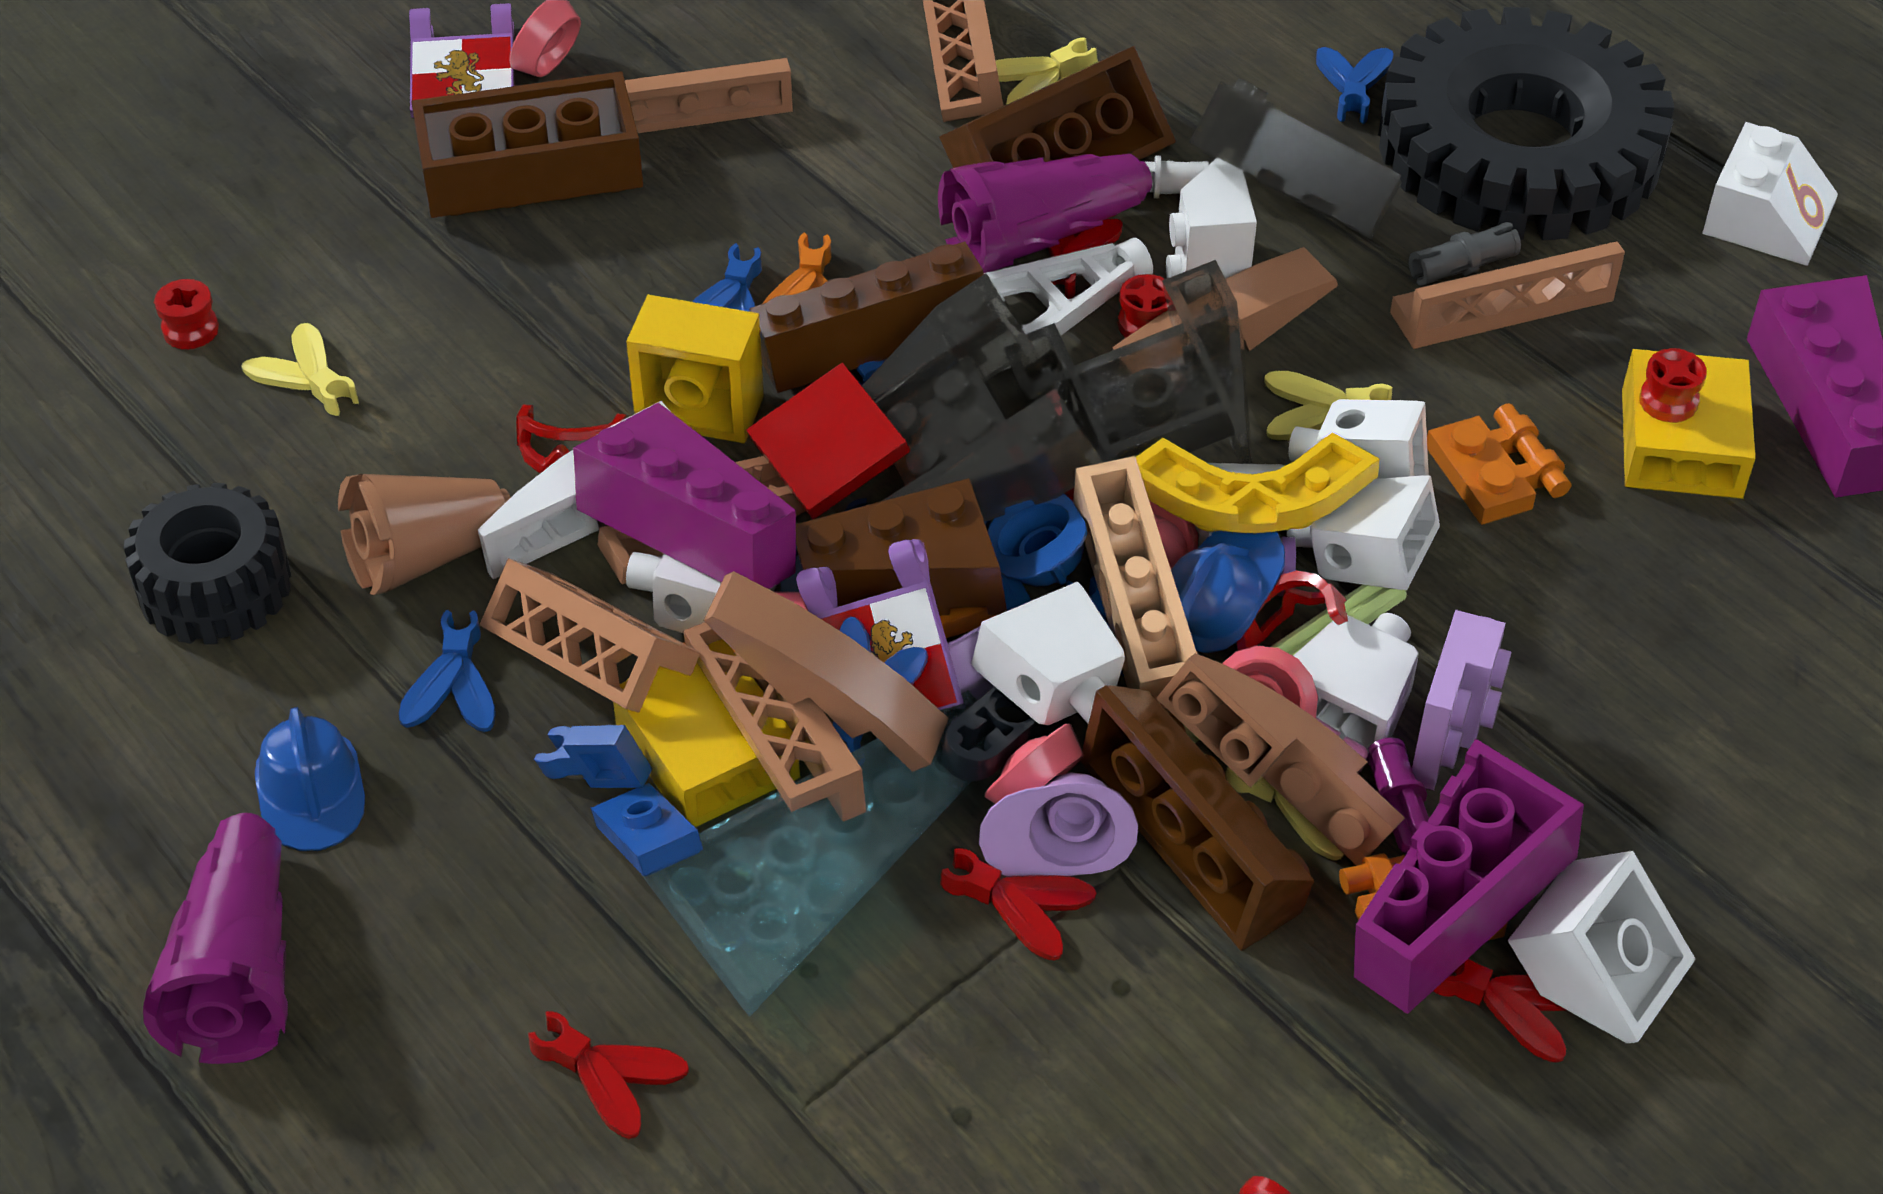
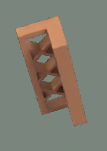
(979, 53)
(710, 95)
(1509, 295)
(593, 617)
(812, 741)

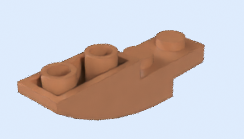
(1294, 752)

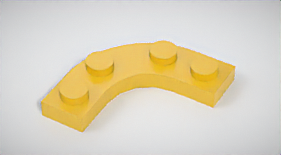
(1261, 501)

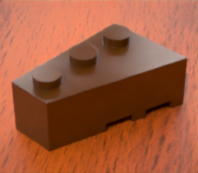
(942, 517)

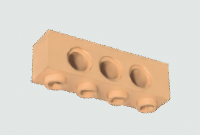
(1133, 573)

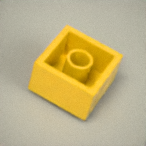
(699, 364)

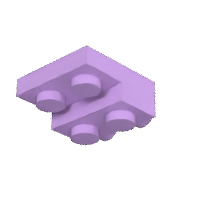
(1461, 693)

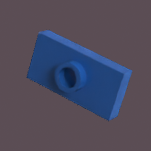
(647, 829)

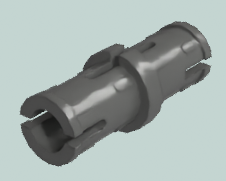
(1464, 254)

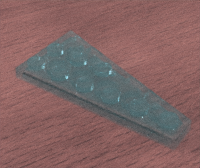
(786, 878)

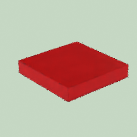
(828, 440)

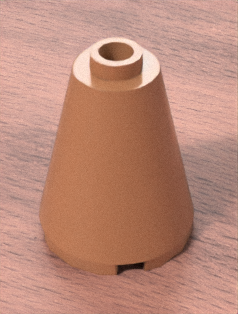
(412, 524)

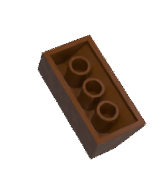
(1092, 111)
(527, 144)
(857, 315)
(1194, 816)

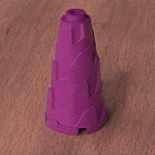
(1034, 203)
(224, 953)

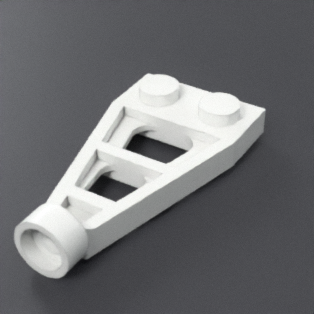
(1102, 266)

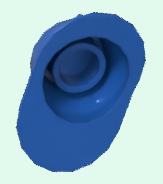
(1039, 541)
(1227, 585)
(309, 783)

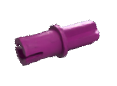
(1398, 786)

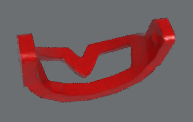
(526, 425)
(1288, 581)

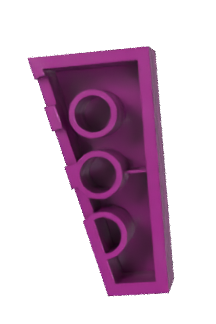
(1827, 368)
(685, 499)
(1465, 875)

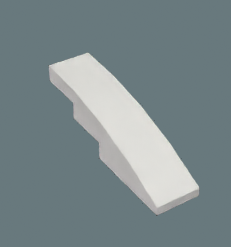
(537, 518)

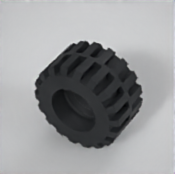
(208, 563)

